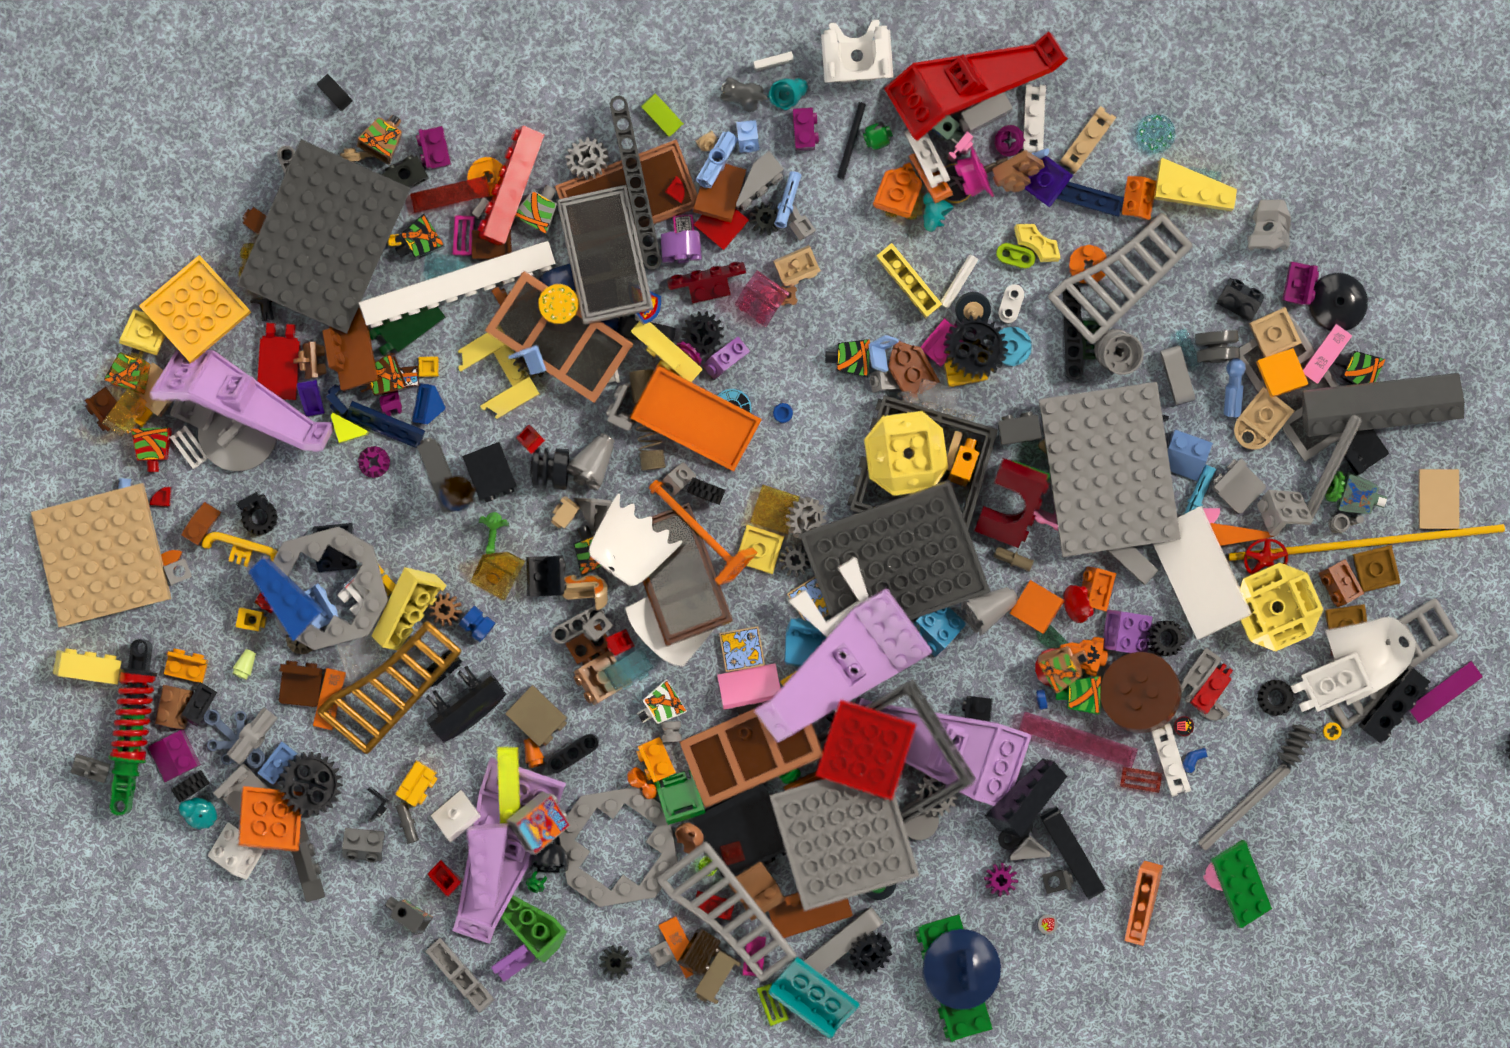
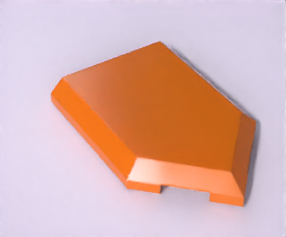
(898, 191)

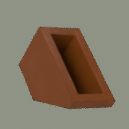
(201, 523)

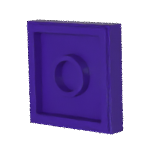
(1048, 182)

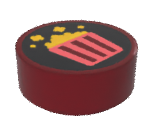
(1183, 726)

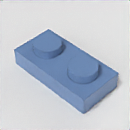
(276, 761)

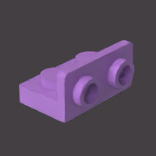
(513, 962)

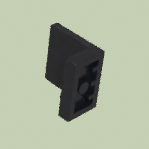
(1364, 451)
(332, 558)

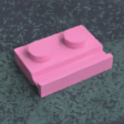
(962, 146)

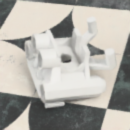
(876, 54)

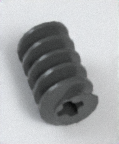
(1295, 744)

